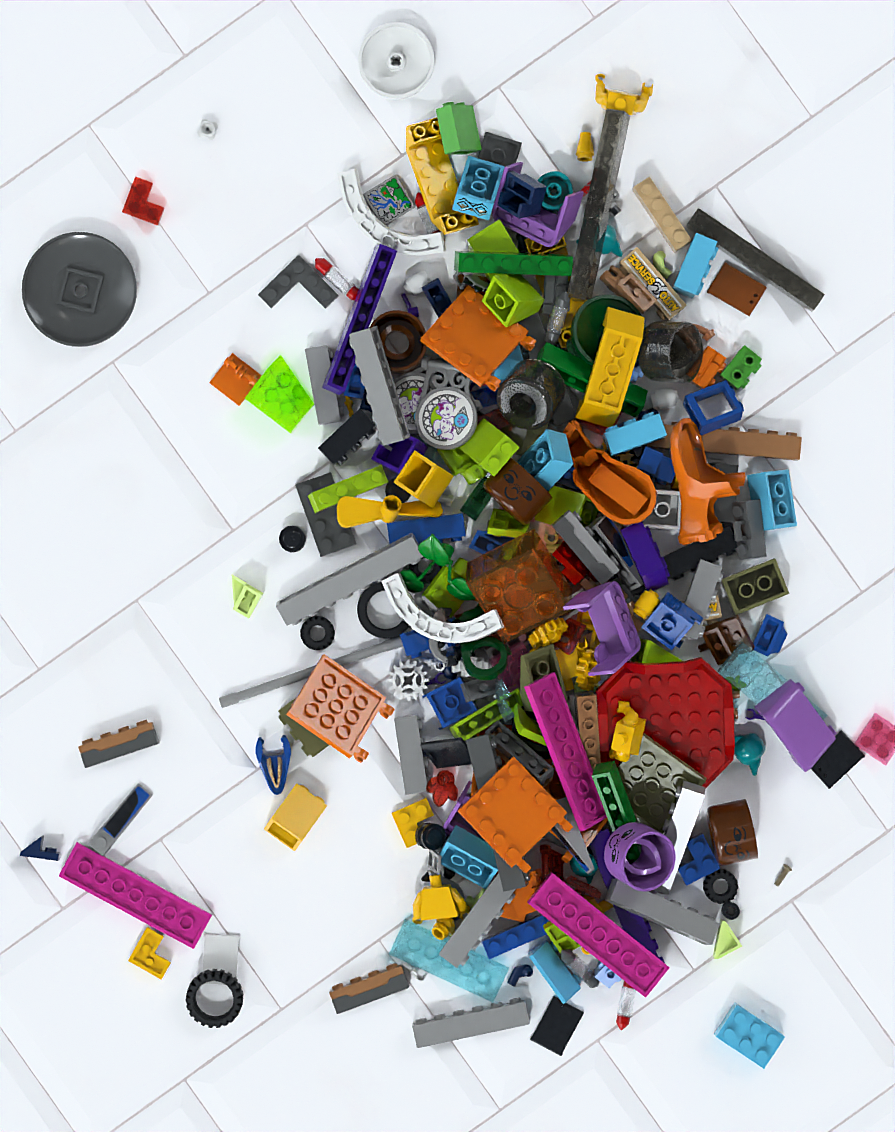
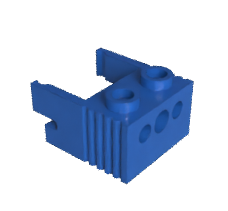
(671, 621)
(450, 703)

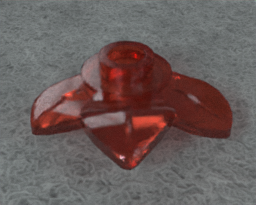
(441, 789)

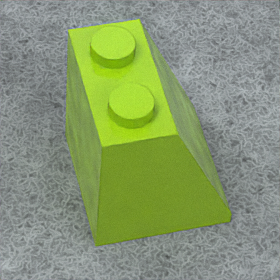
(492, 239)
(511, 298)
(489, 447)
(567, 500)

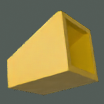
(423, 479)
(295, 816)

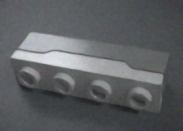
(585, 547)

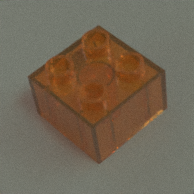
(520, 584)

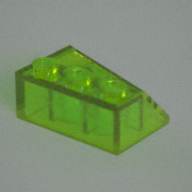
(281, 396)

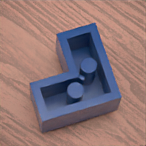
(656, 466)
(702, 862)

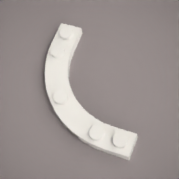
(376, 230)
(431, 627)

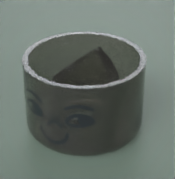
(670, 352)
(530, 394)

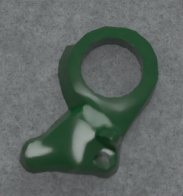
(468, 648)

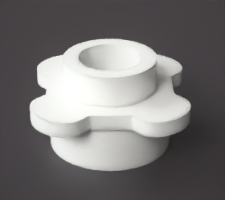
(207, 124)

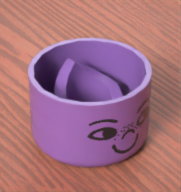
(653, 864)

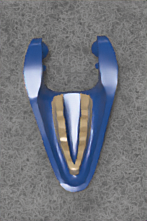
(274, 767)

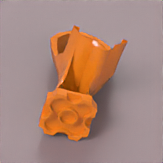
(698, 484)
(614, 487)

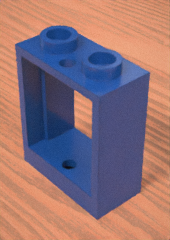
(697, 416)

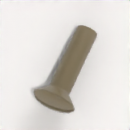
(783, 874)

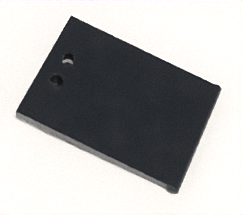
(447, 752)
(837, 760)
(557, 1026)

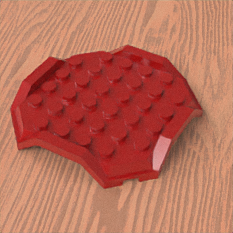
(684, 709)

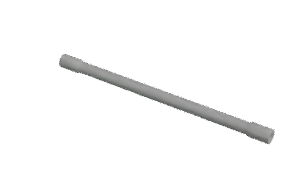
(236, 697)

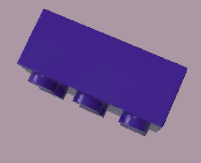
(646, 556)

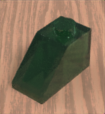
(476, 501)

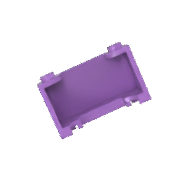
(797, 724)

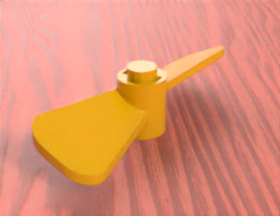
(358, 511)

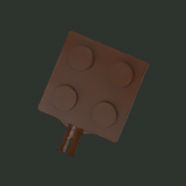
(724, 638)

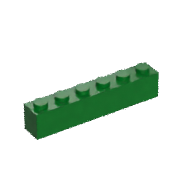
(513, 263)
(577, 374)
(615, 801)

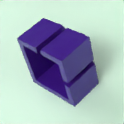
(399, 455)

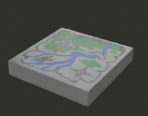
(389, 200)

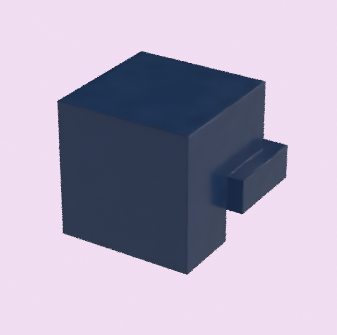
(522, 195)

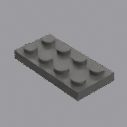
(324, 525)

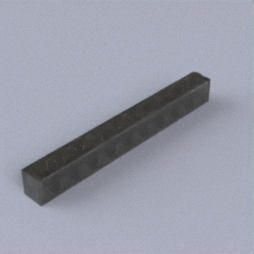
(598, 205)

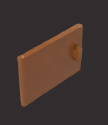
(736, 289)

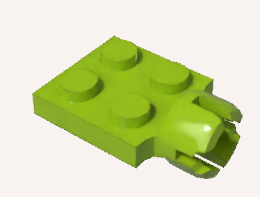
(462, 464)
(437, 591)

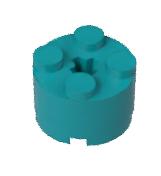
(561, 183)

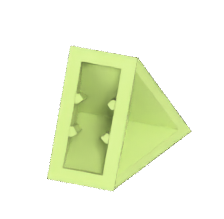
(245, 597)
(726, 941)

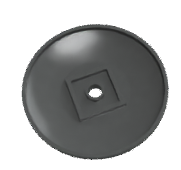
(51, 285)

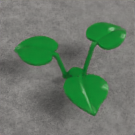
(441, 554)

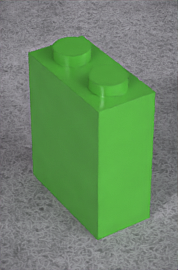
(458, 128)

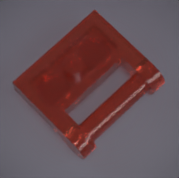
(574, 633)
(550, 862)

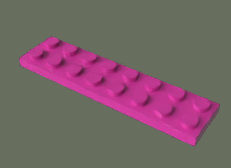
(566, 750)
(135, 895)
(598, 934)

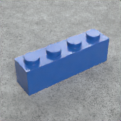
(442, 527)
(514, 936)

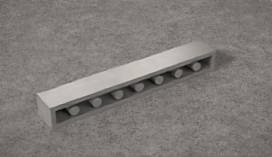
(349, 579)

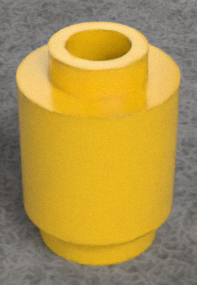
(646, 603)

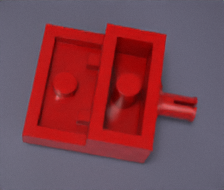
(573, 566)

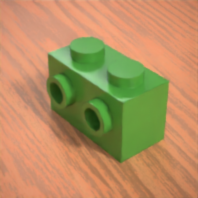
(741, 367)

